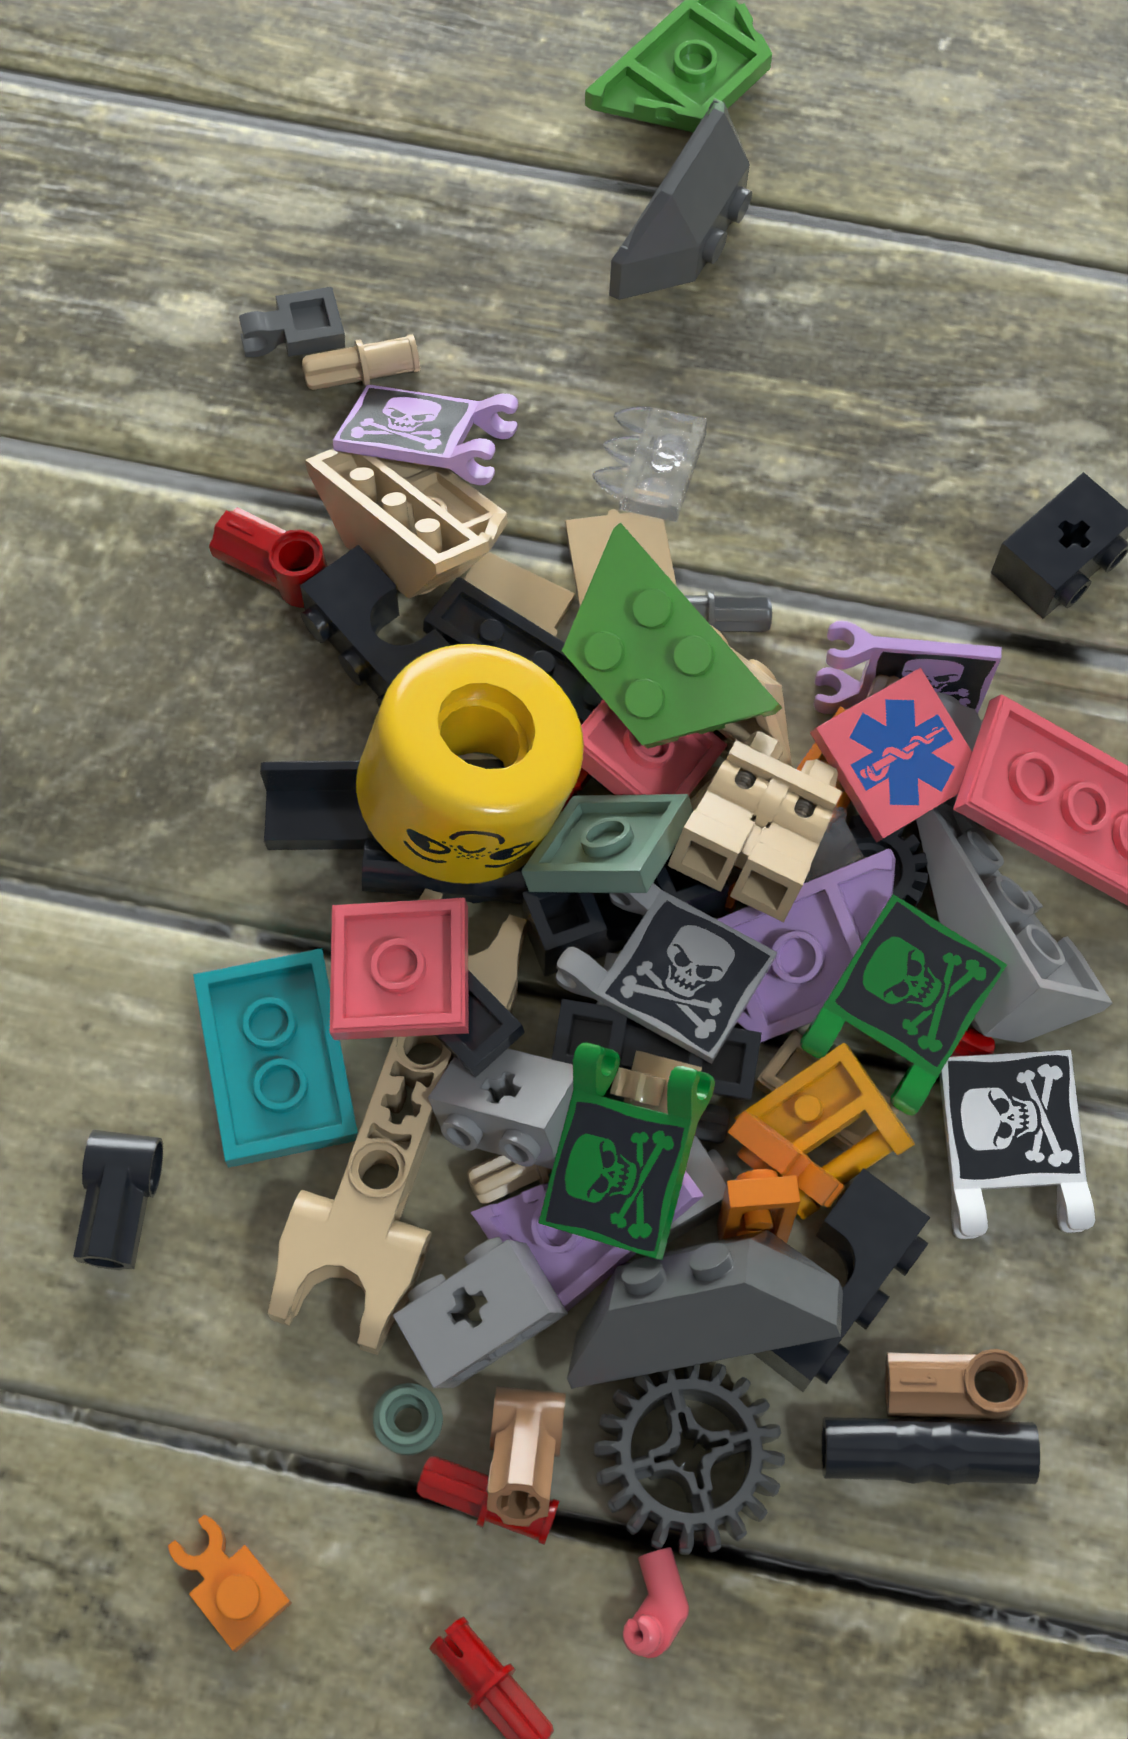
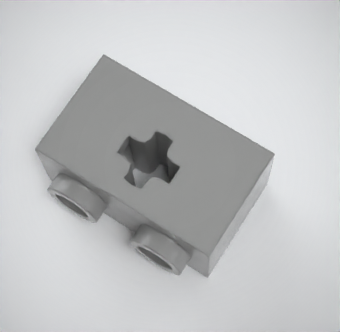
(508, 1109)
(517, 1309)

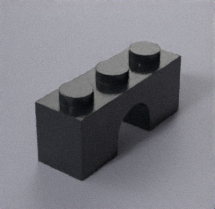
(349, 608)
(598, 925)
(603, 1026)
(872, 1234)

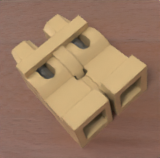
(761, 821)

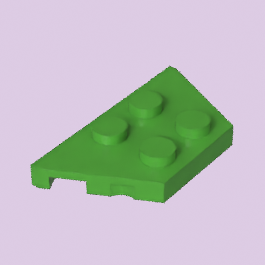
(684, 64)
(657, 653)

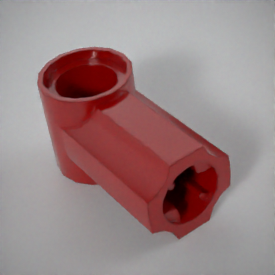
(268, 552)

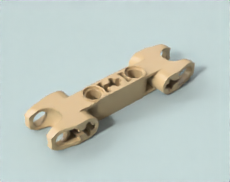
(362, 1229)

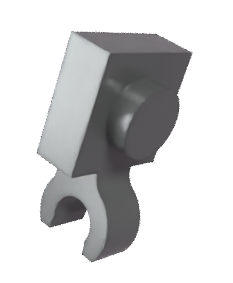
(301, 320)

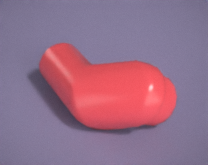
(663, 1609)

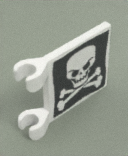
(1013, 1127)

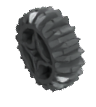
(655, 1465)

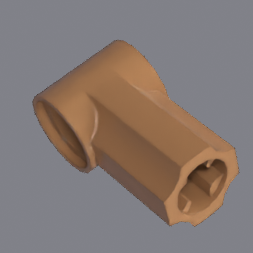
(946, 1386)
(524, 1442)

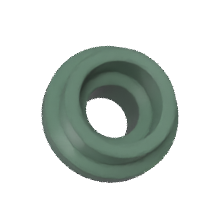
(402, 1397)

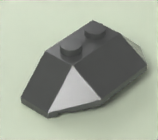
(687, 213)
(705, 1308)

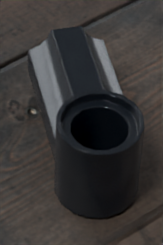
(118, 1179)

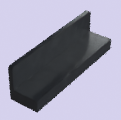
(318, 805)

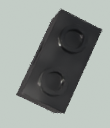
(1063, 546)

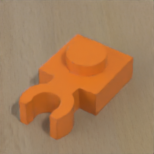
(769, 1150)
(236, 1591)

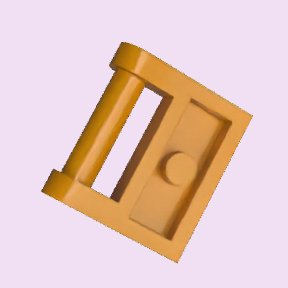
(822, 1104)

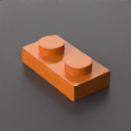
(759, 1203)

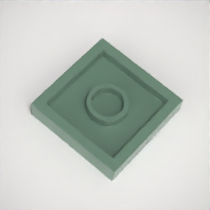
(608, 844)

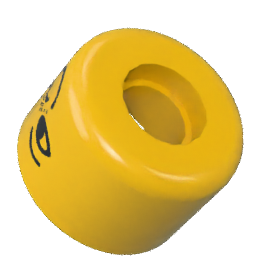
(450, 814)

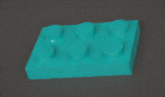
(273, 1058)

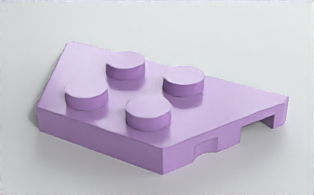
(813, 942)

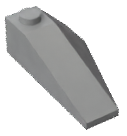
(1044, 979)

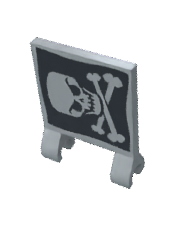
(675, 974)

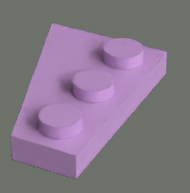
(568, 1260)

